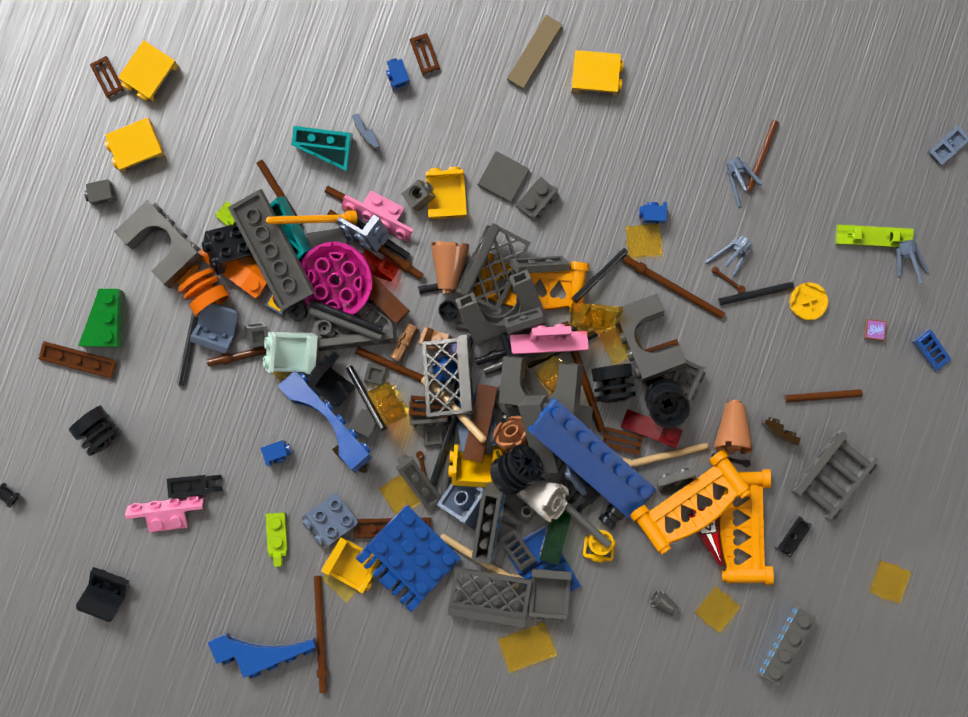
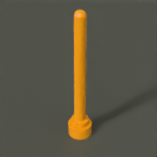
(350, 216)

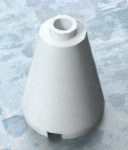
(545, 498)

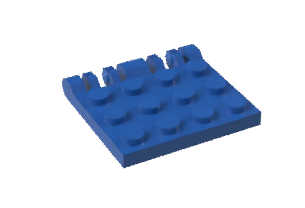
(411, 555)

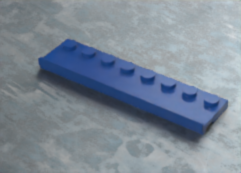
(591, 458)

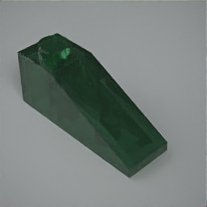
(555, 539)

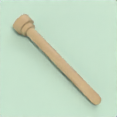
(463, 418)
(667, 455)
(467, 552)

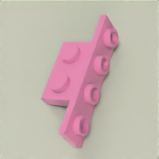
(385, 209)
(549, 340)
(165, 514)

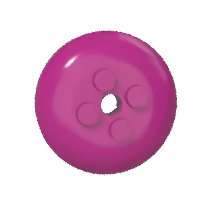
(347, 263)

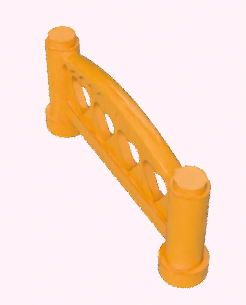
(570, 280)
(722, 474)
(754, 568)

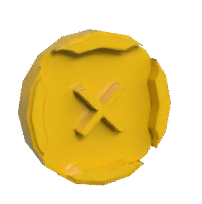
(808, 301)

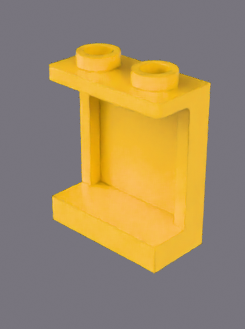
(146, 71)
(597, 72)
(133, 144)
(449, 193)
(468, 472)
(346, 568)

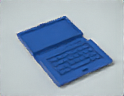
(534, 543)

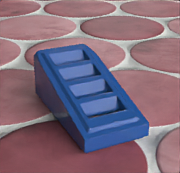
(923, 349)

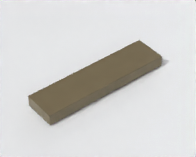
(534, 52)

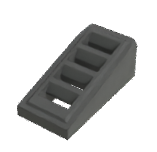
(506, 537)

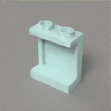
(290, 352)

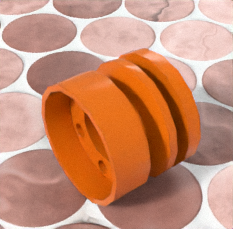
(202, 289)

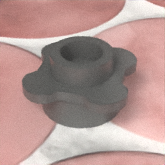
(320, 324)

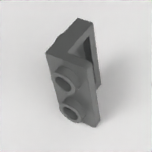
(689, 378)
(421, 421)
(670, 484)

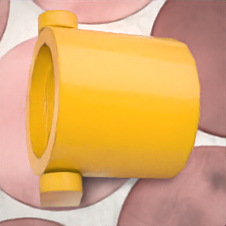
(598, 548)

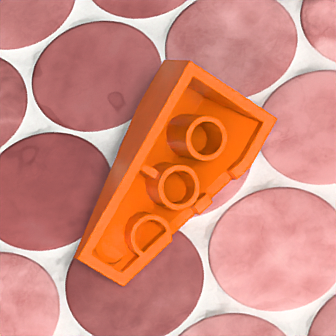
(244, 274)

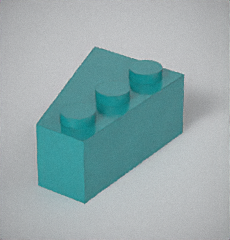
(325, 144)
(293, 231)

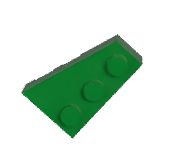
(104, 321)

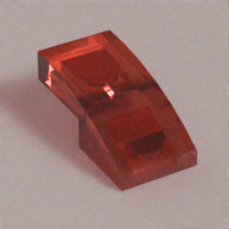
(380, 268)

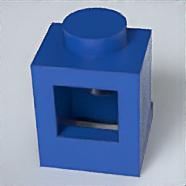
(397, 73)
(653, 212)
(276, 452)

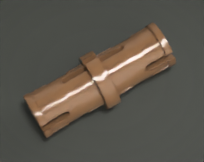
(404, 342)

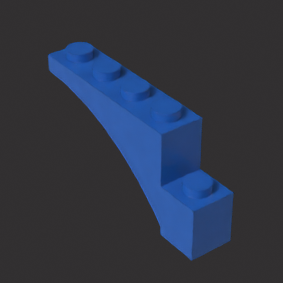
(254, 657)

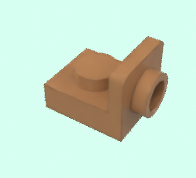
(429, 335)

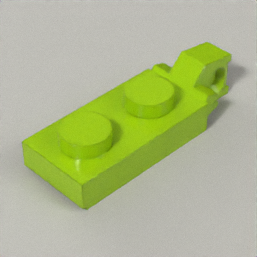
(276, 537)

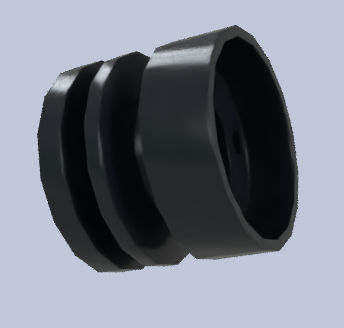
(613, 382)
(670, 412)
(96, 432)
(516, 469)

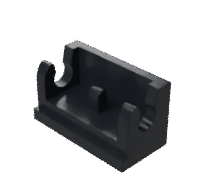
(793, 536)

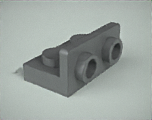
(537, 198)

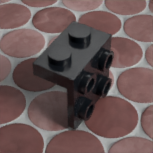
(225, 246)
(329, 382)
(103, 595)

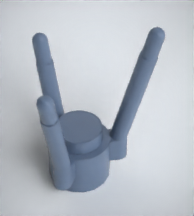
(736, 169)
(741, 247)
(910, 249)

